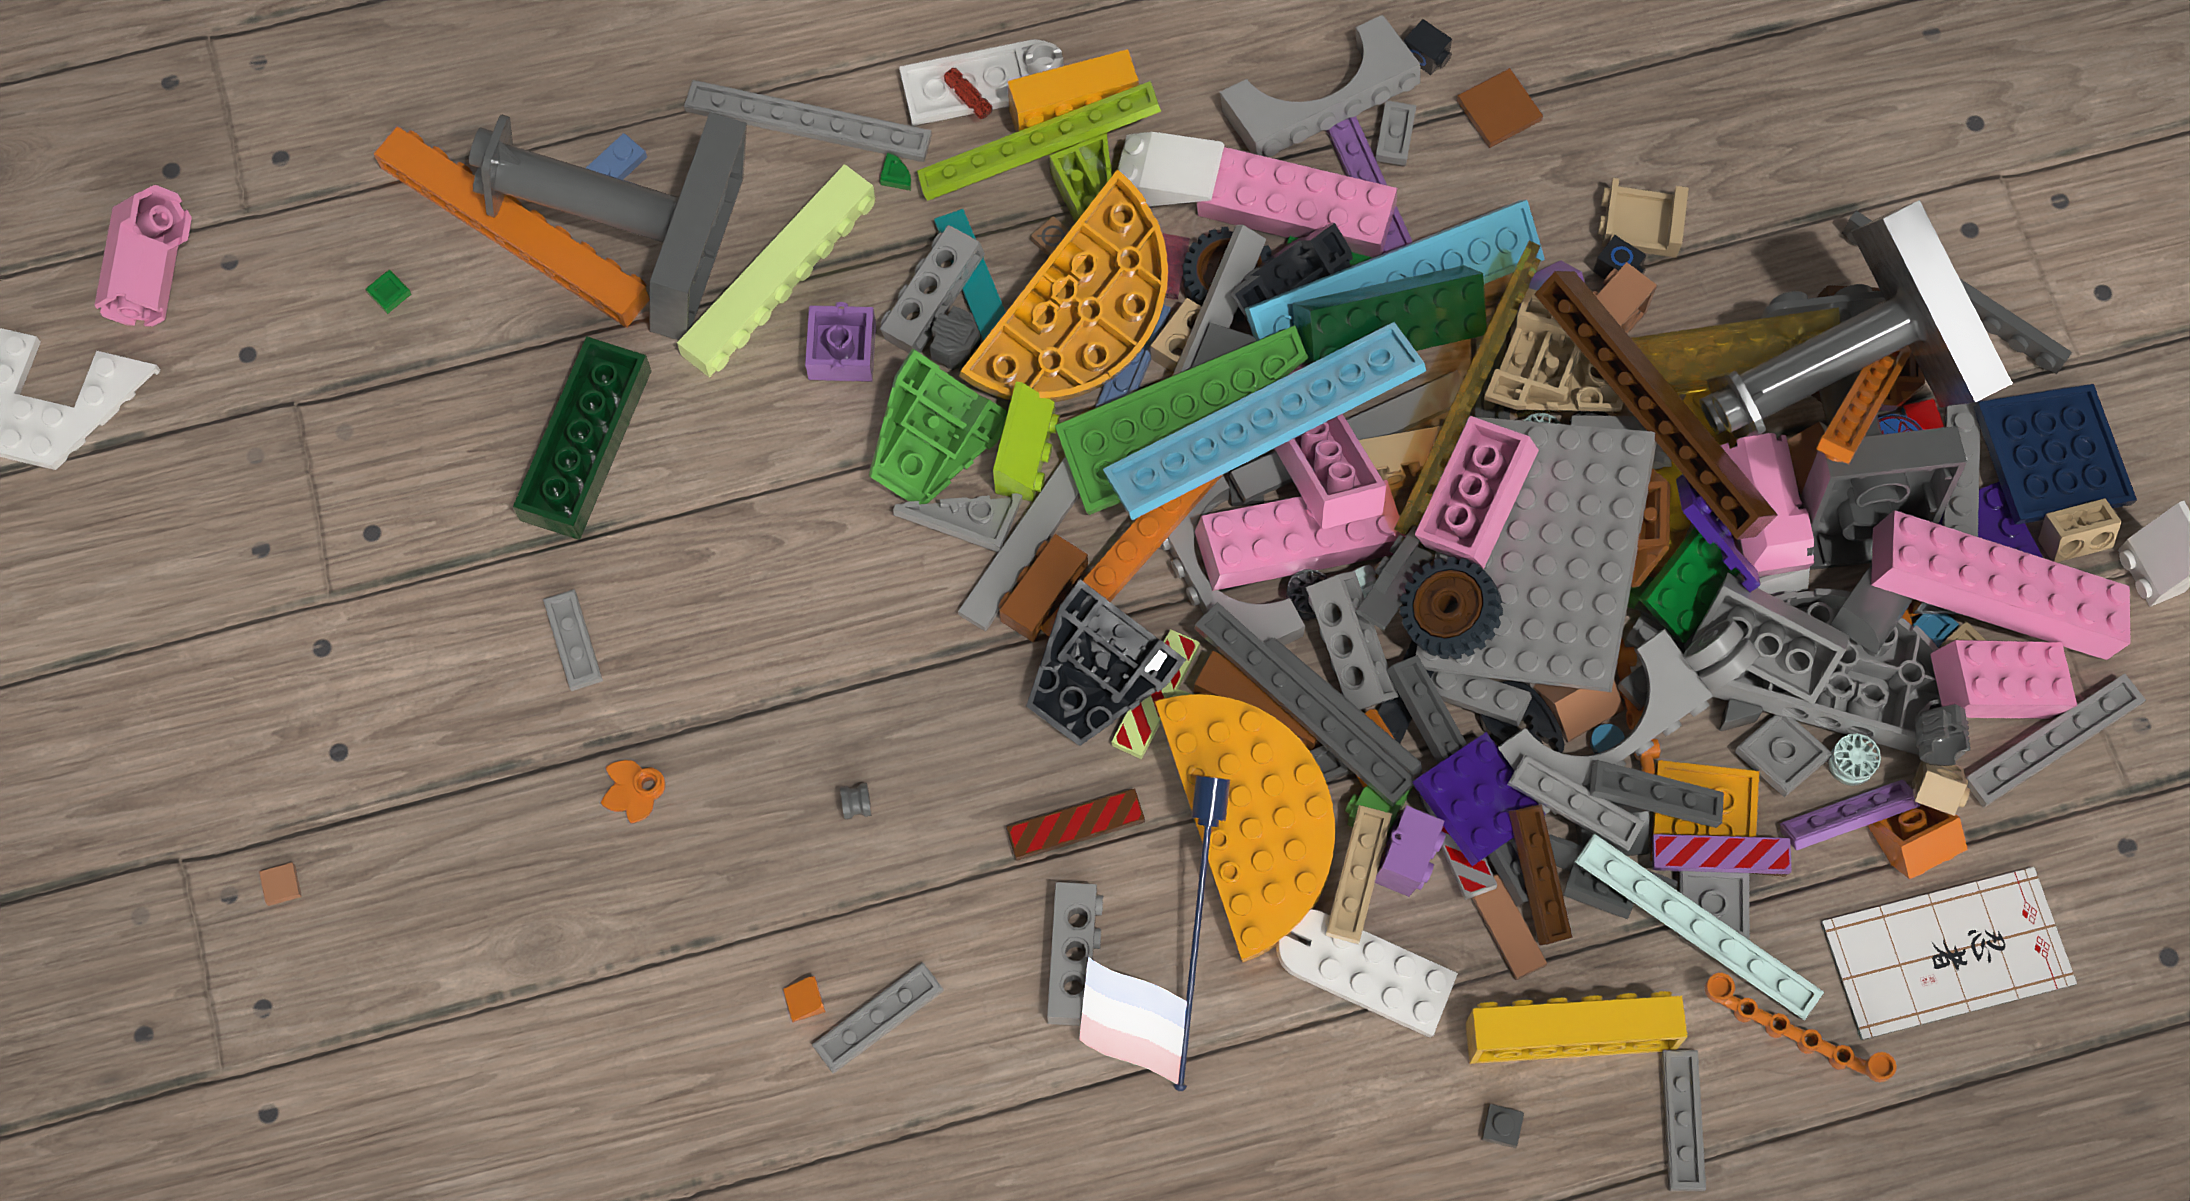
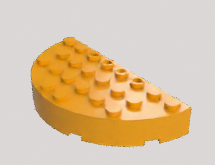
(1085, 305)
(1279, 817)

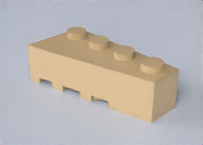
(1401, 455)

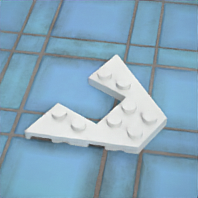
(47, 431)

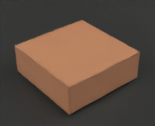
(280, 884)

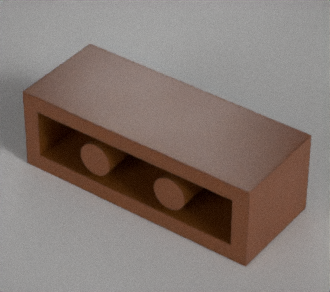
(1042, 586)

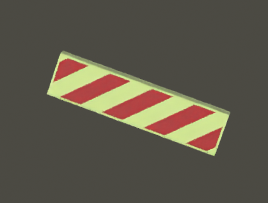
(1143, 721)

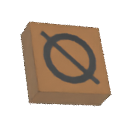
(1049, 235)

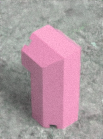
(141, 256)
(1785, 540)

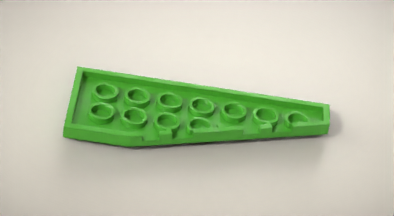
(1159, 410)

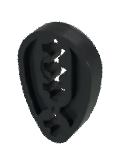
(1542, 726)

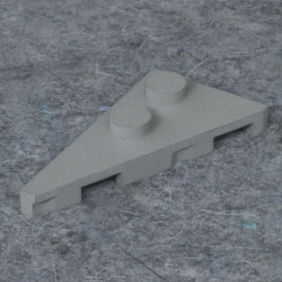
(973, 520)

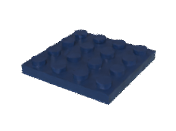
(2053, 452)

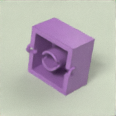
(840, 343)
(1408, 851)

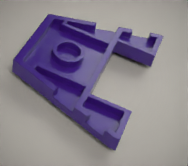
(1715, 531)

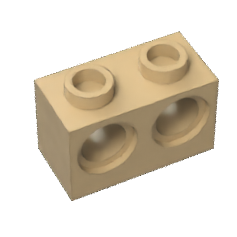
(1174, 335)
(2079, 530)
(1940, 787)

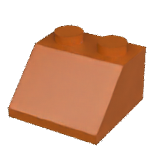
(1919, 839)

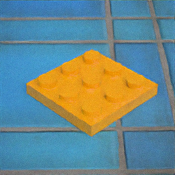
(1739, 800)

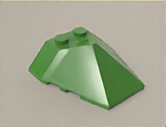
(931, 430)

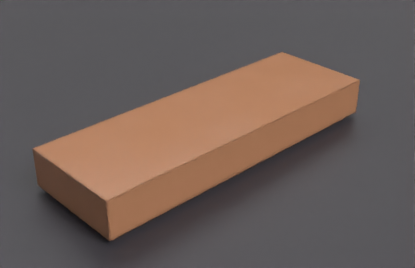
(1509, 931)

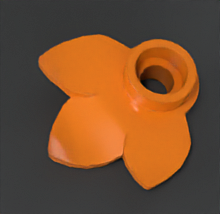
(629, 792)

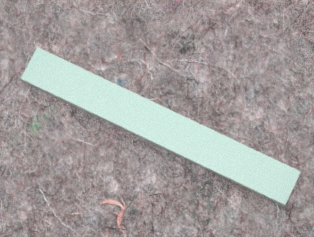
(1699, 926)

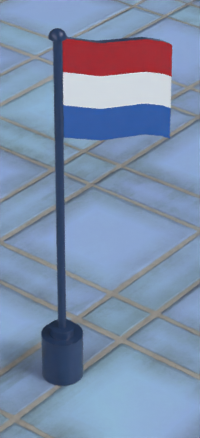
(1136, 1017)

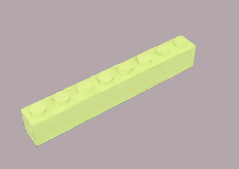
(777, 271)

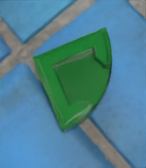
(895, 173)

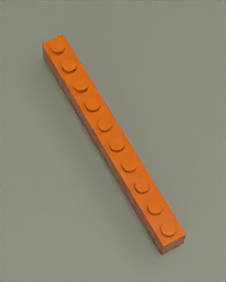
(514, 227)

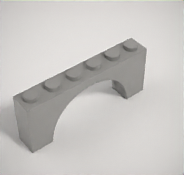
(1275, 124)
(1265, 621)
(1671, 694)

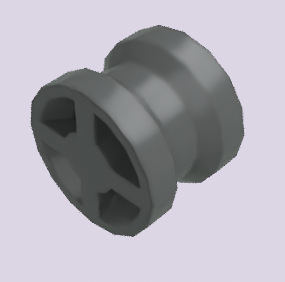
(855, 801)

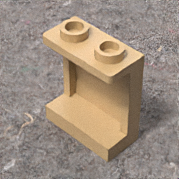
(1644, 218)

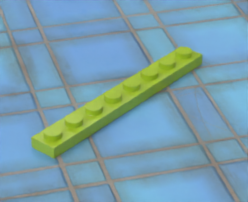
(1039, 140)

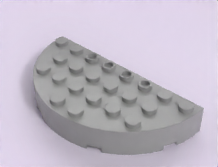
(1867, 690)

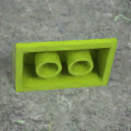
(1025, 444)

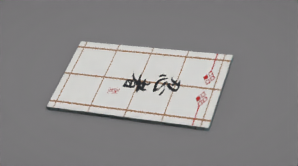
(1948, 953)

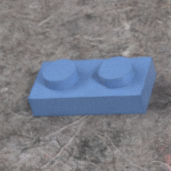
(619, 158)

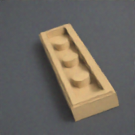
(1358, 874)

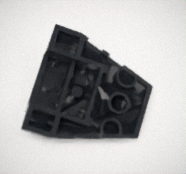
(1294, 266)
(1097, 666)

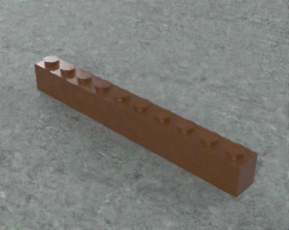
(1656, 405)

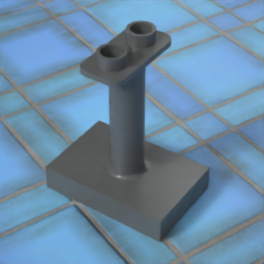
(686, 225)
(1921, 310)
(1888, 471)

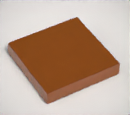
(1499, 108)

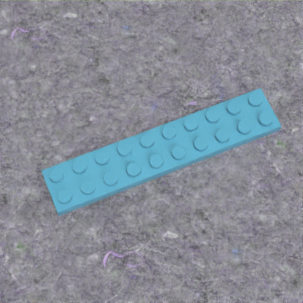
(1483, 243)
(1264, 420)

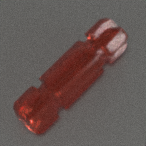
(968, 93)

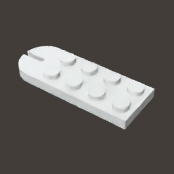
(987, 69)
(1369, 973)

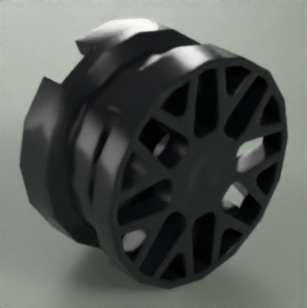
(1298, 592)

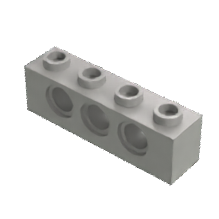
(915, 333)
(1366, 648)
(1071, 900)

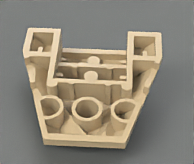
(1547, 368)

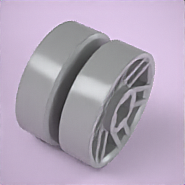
(1721, 654)

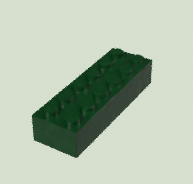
(1425, 307)
(582, 438)

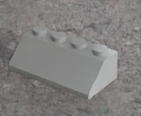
(1792, 645)

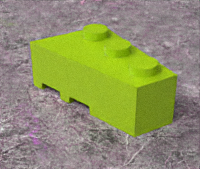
(1081, 172)

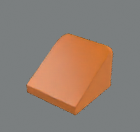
(804, 999)

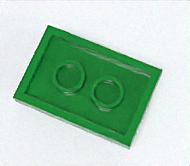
(1686, 586)

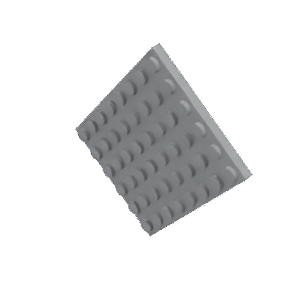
(1564, 559)

